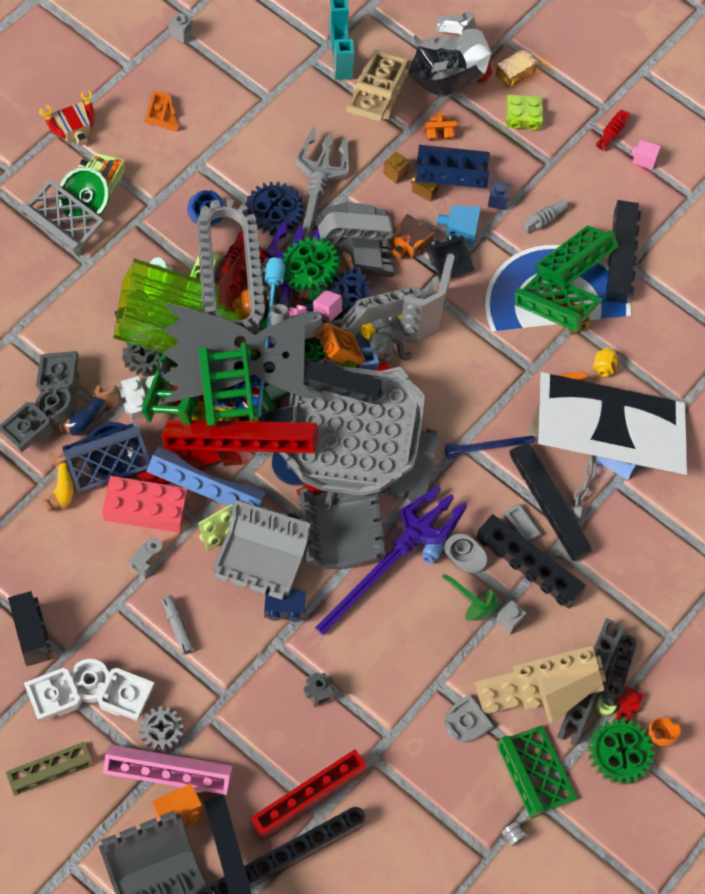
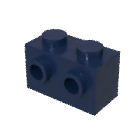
(290, 608)

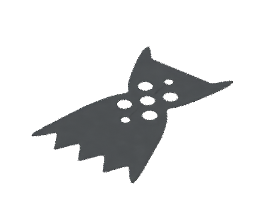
(218, 334)

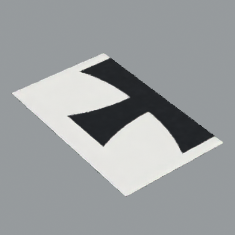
(612, 423)

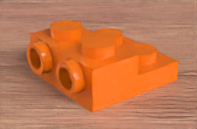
(339, 344)

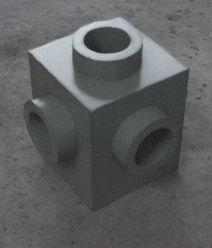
(319, 689)

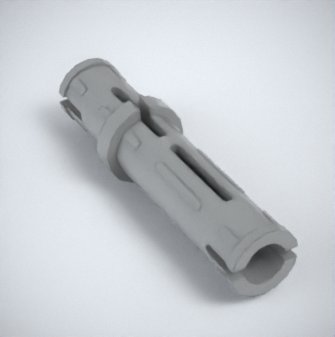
(176, 622)

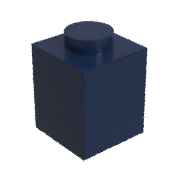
(499, 195)

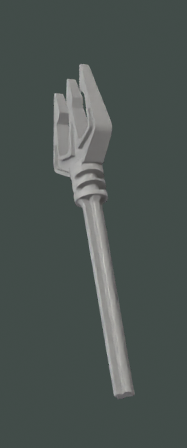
(319, 174)

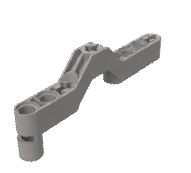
(363, 312)

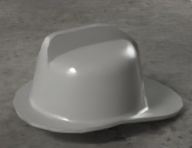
(466, 553)

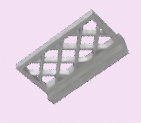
(54, 230)

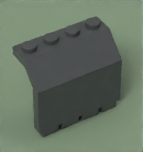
(417, 480)
(343, 533)
(152, 859)

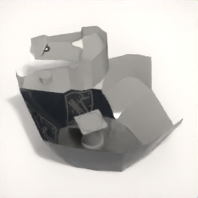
(451, 63)

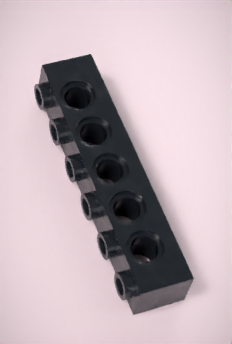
(527, 551)

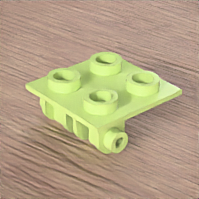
(215, 527)

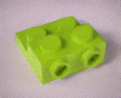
(524, 112)

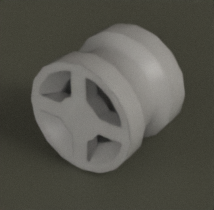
(514, 833)

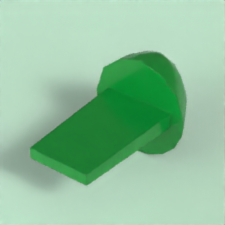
(481, 606)

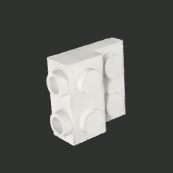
(135, 393)

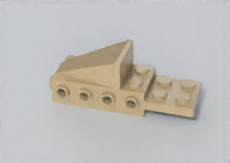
(378, 86)
(555, 688)

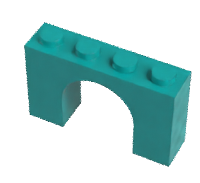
(341, 46)

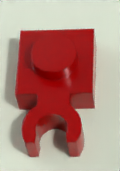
(629, 703)

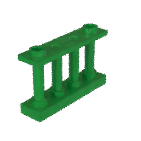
(211, 396)
(184, 410)

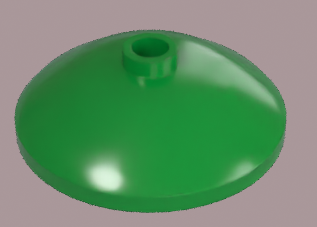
(81, 183)

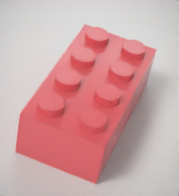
(145, 504)

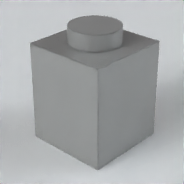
(511, 617)

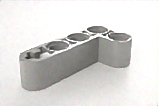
(355, 226)

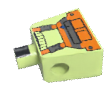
(108, 166)

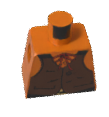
(411, 237)

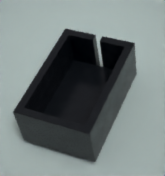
(30, 628)

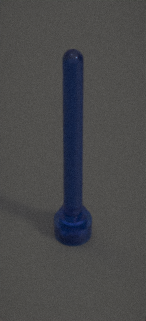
(453, 450)

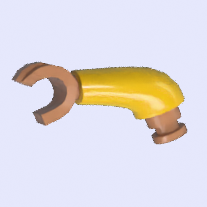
(64, 489)

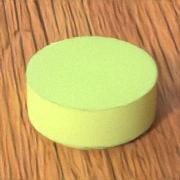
(603, 709)

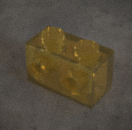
(516, 68)

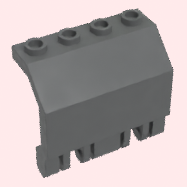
(365, 253)

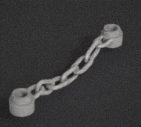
(577, 510)

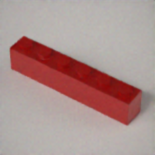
(308, 794)

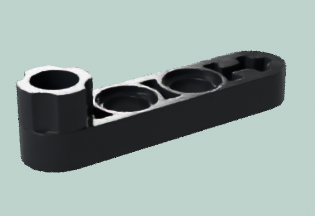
(622, 671)

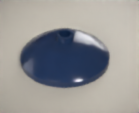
(108, 460)

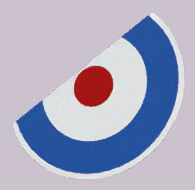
(520, 270)

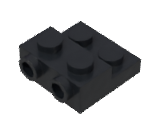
(454, 245)

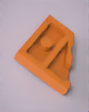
(161, 111)

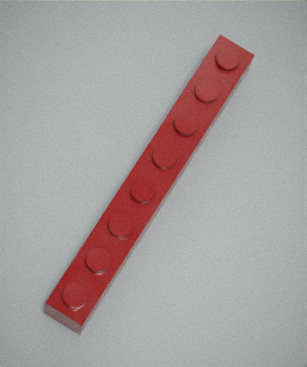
(241, 436)

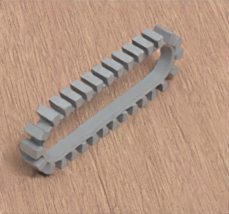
(252, 256)

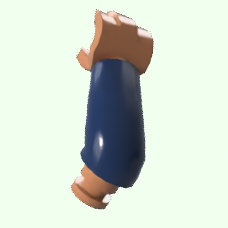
(84, 420)

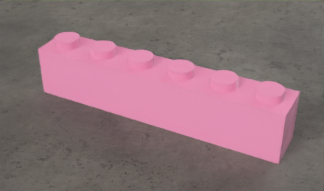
(167, 769)

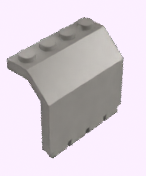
(423, 316)
(262, 550)

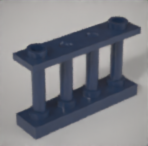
(452, 166)

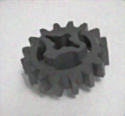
(135, 361)

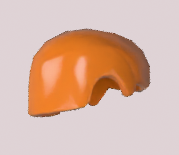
(664, 731)

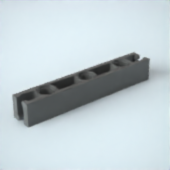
(584, 706)

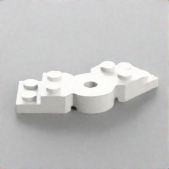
(65, 690)

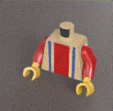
(72, 122)

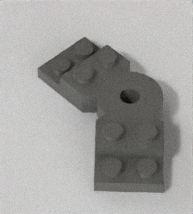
(57, 383)

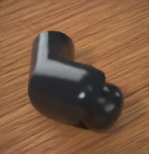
(164, 366)

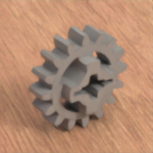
(152, 729)

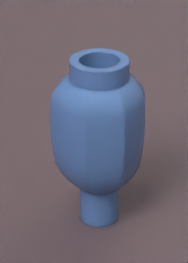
(432, 552)

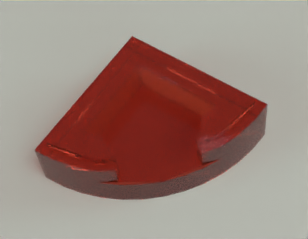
(231, 458)

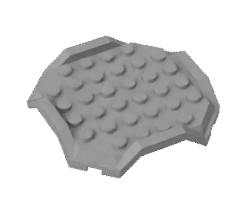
(360, 442)

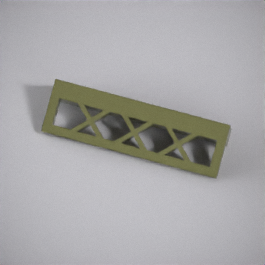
(51, 773)

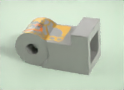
(148, 552)

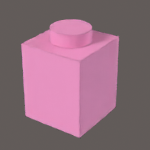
(645, 154)
(328, 305)

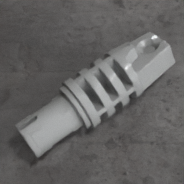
(544, 216)

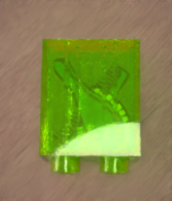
(143, 303)

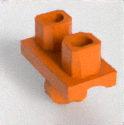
(436, 125)

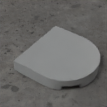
(467, 721)

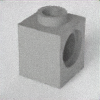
(180, 27)

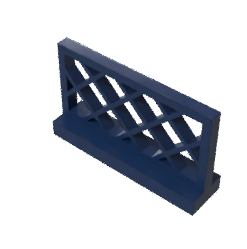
(100, 441)

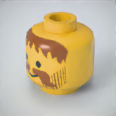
(606, 362)

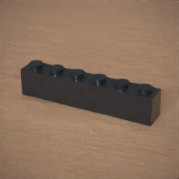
(623, 258)

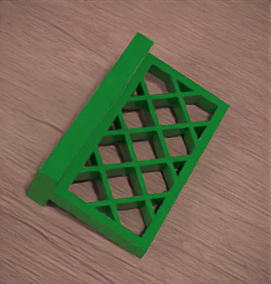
(580, 261)
(551, 309)
(520, 776)

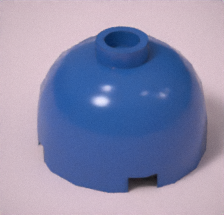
(198, 201)

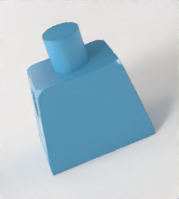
(461, 222)

